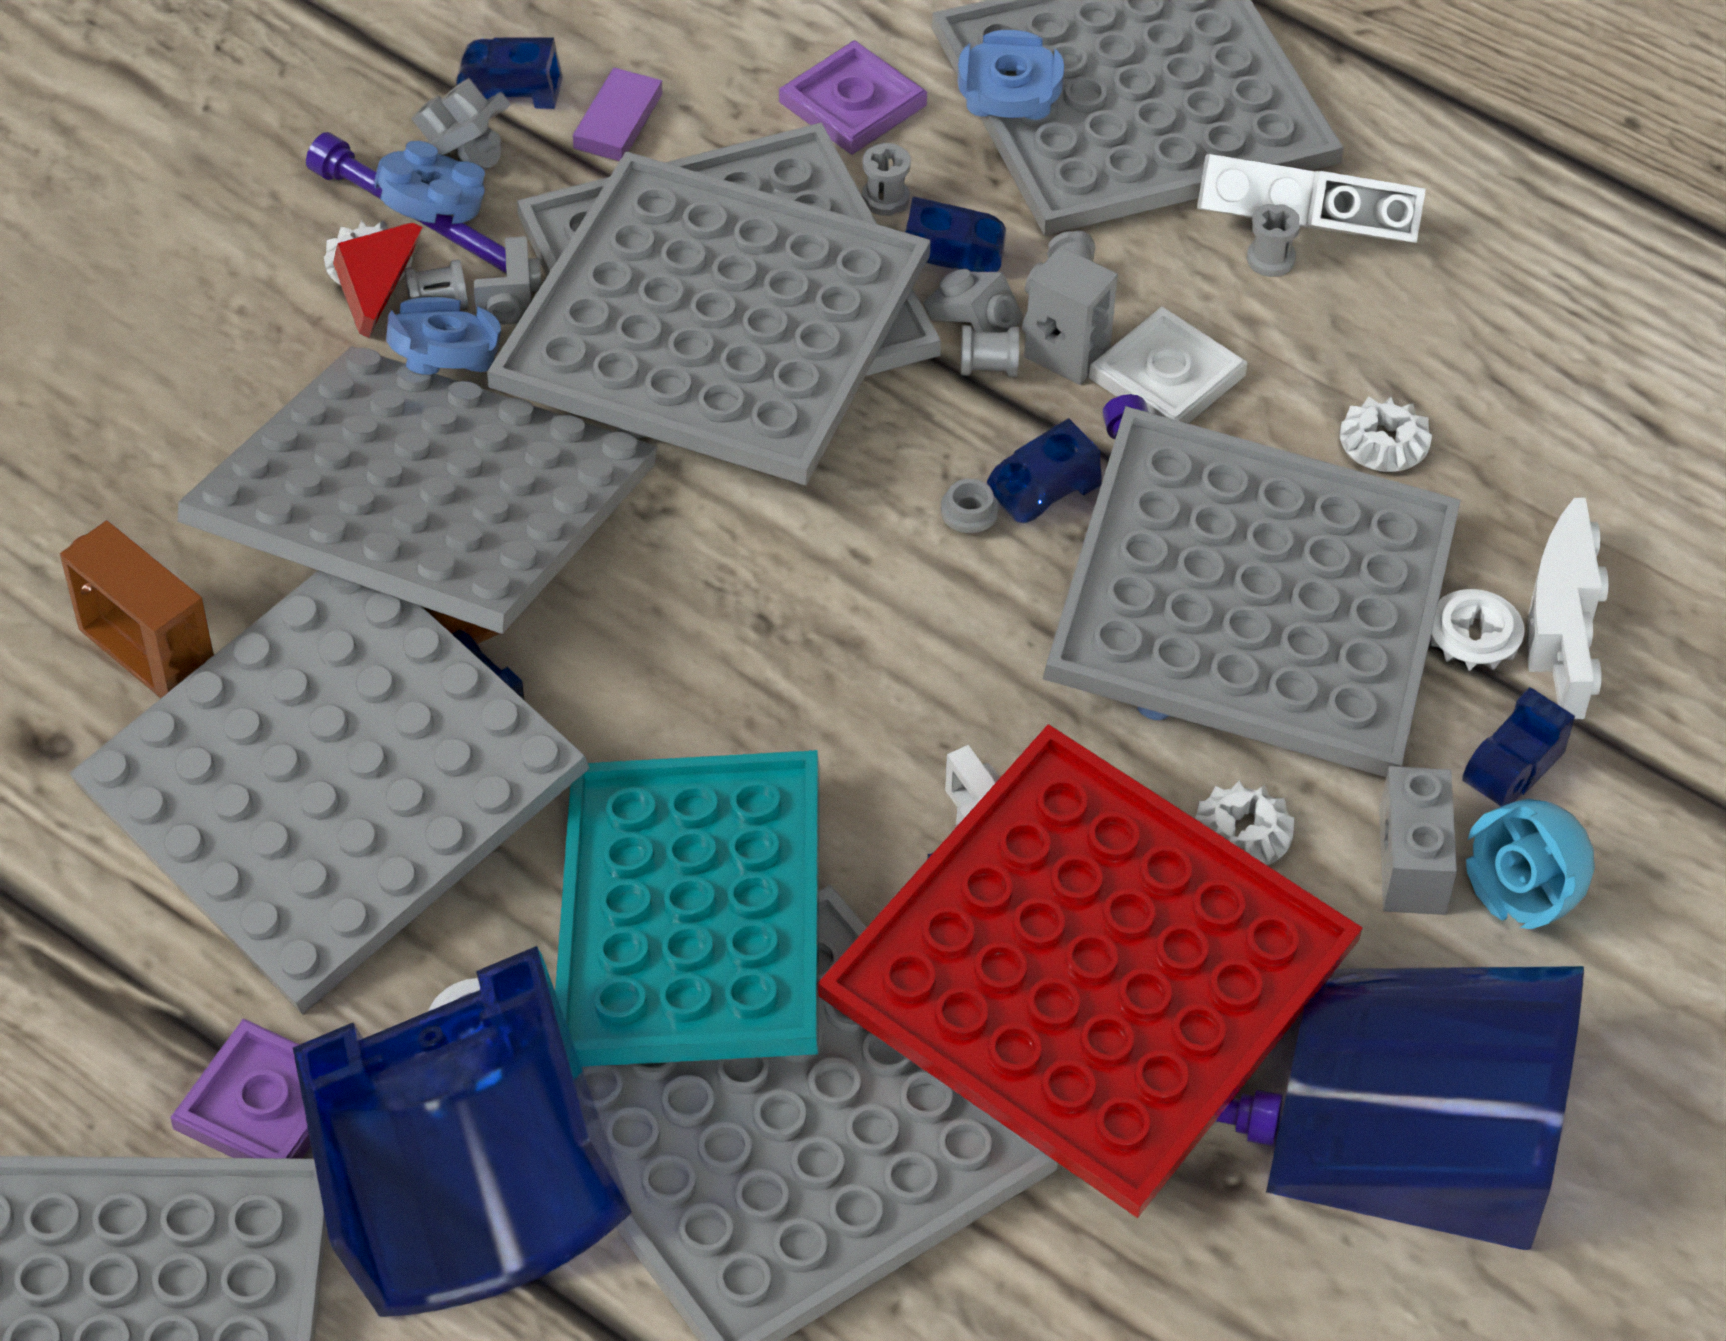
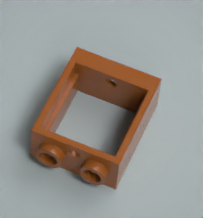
(136, 608)

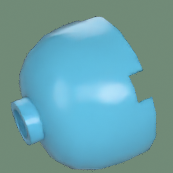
(1530, 862)

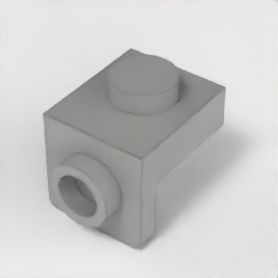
(510, 295)
(977, 299)

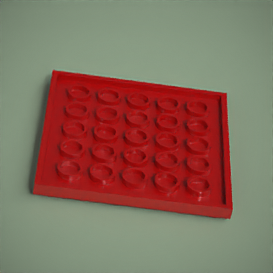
(1090, 967)

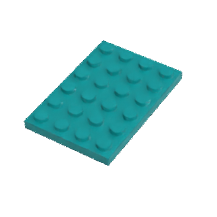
(692, 909)

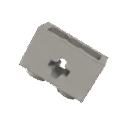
(1069, 313)
(1417, 840)

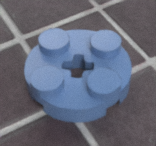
(1025, 95)
(429, 184)
(439, 335)

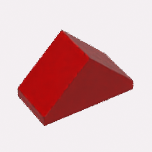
(371, 270)

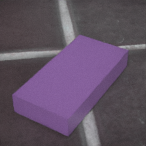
(617, 114)

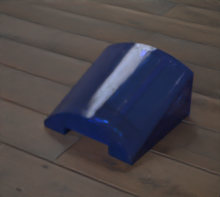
(1432, 1096)
(459, 1145)

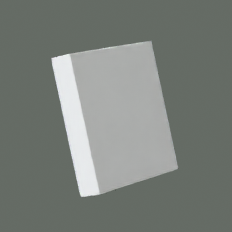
(1169, 366)

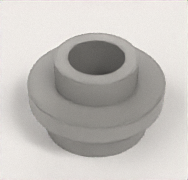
(969, 506)

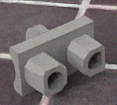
(462, 123)

